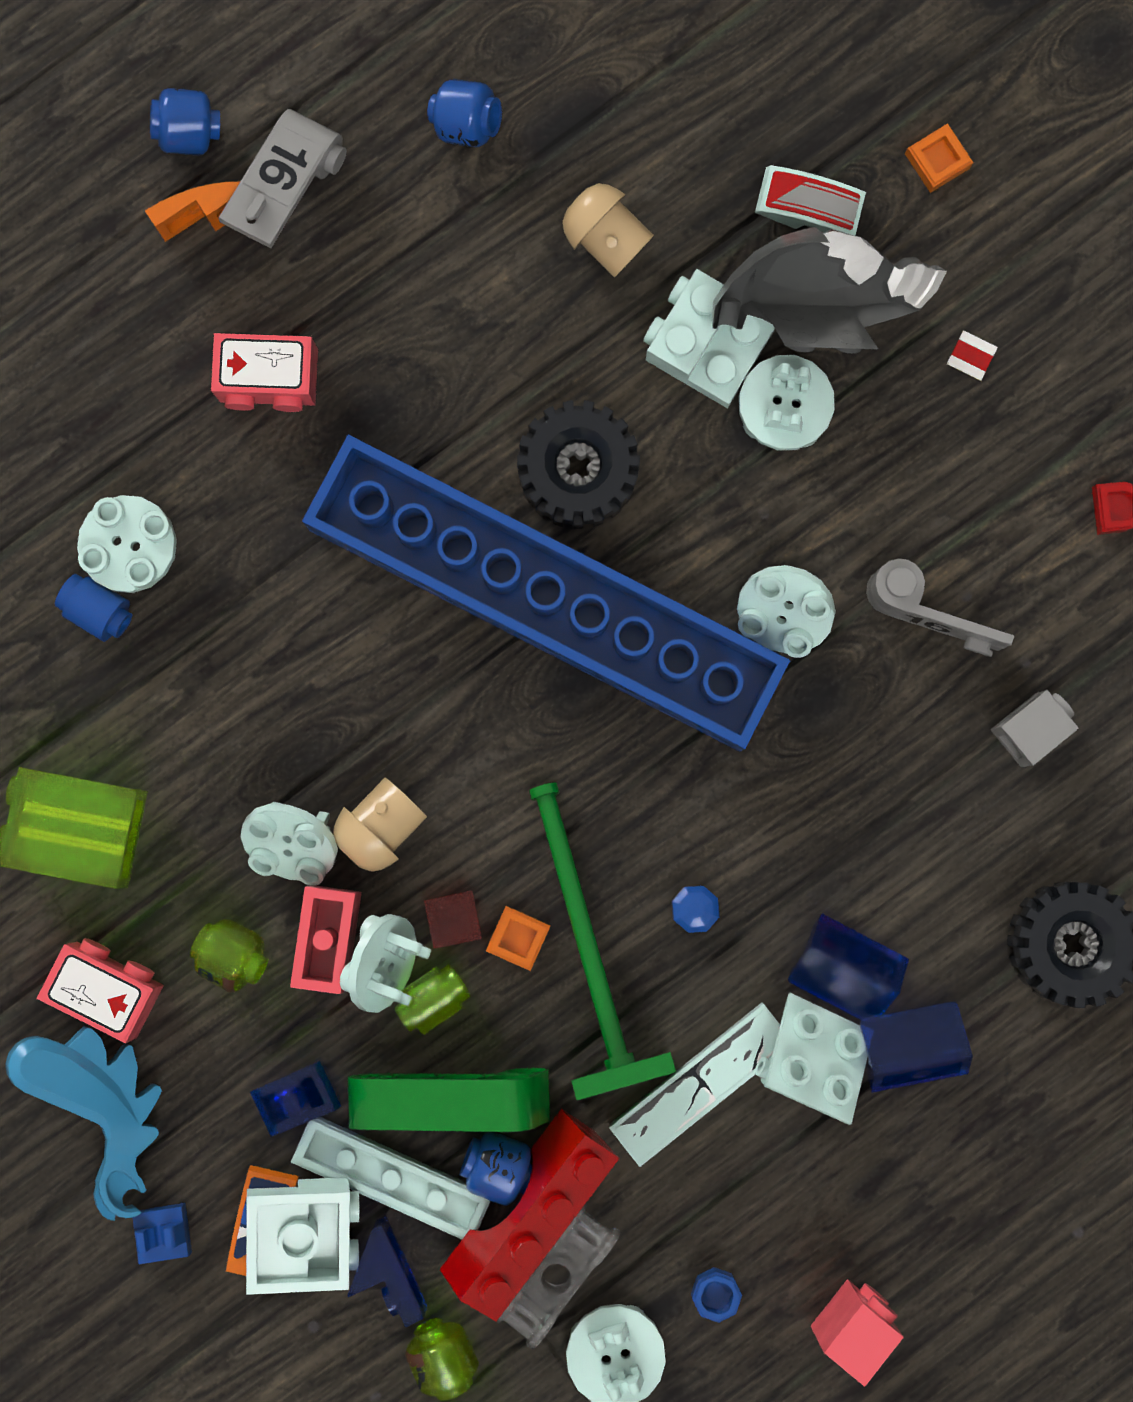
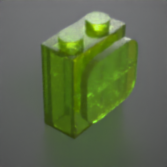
(71, 828)

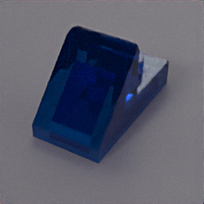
(297, 1097)
(386, 1262)

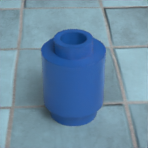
(94, 607)

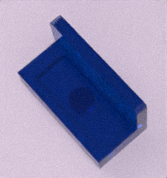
(849, 969)
(915, 1046)

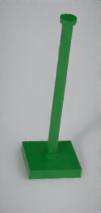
(621, 1066)

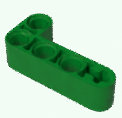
(450, 1102)

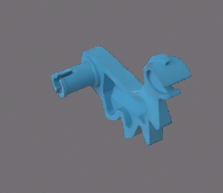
(102, 1091)

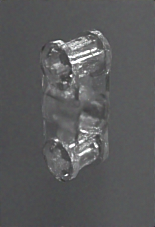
(540, 1302)

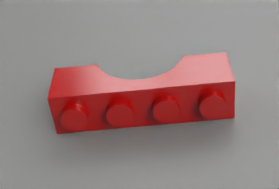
(497, 1262)

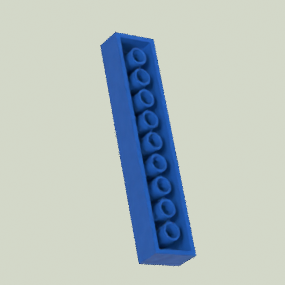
(545, 593)

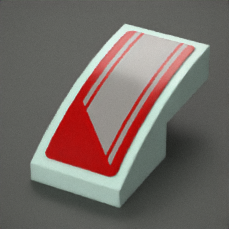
(809, 200)

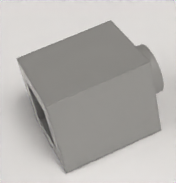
(1036, 727)

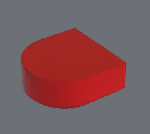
(1113, 507)

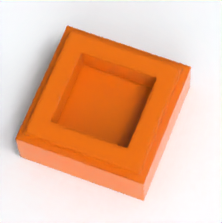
(938, 158)
(518, 938)

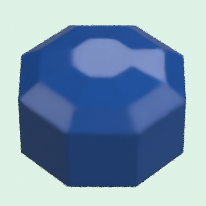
(695, 909)
(716, 1294)

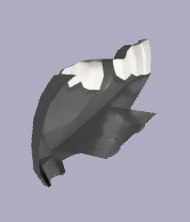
(824, 290)

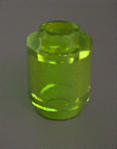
(433, 1000)

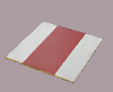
(972, 355)

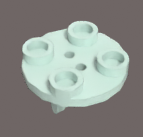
(790, 380)
(119, 565)
(806, 620)
(289, 843)
(382, 963)
(608, 1332)

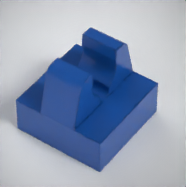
(162, 1233)

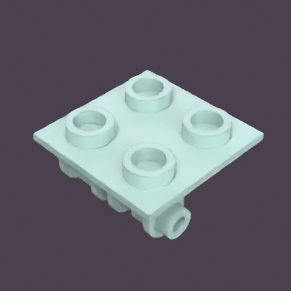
(816, 1059)

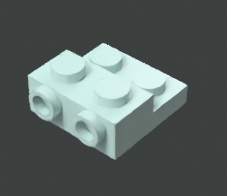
(696, 353)
(301, 1237)

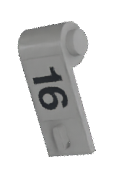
(280, 176)
(898, 591)

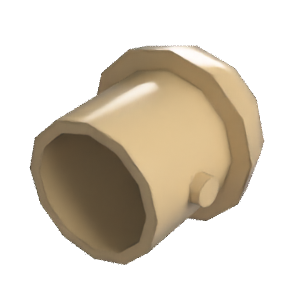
(605, 227)
(377, 827)

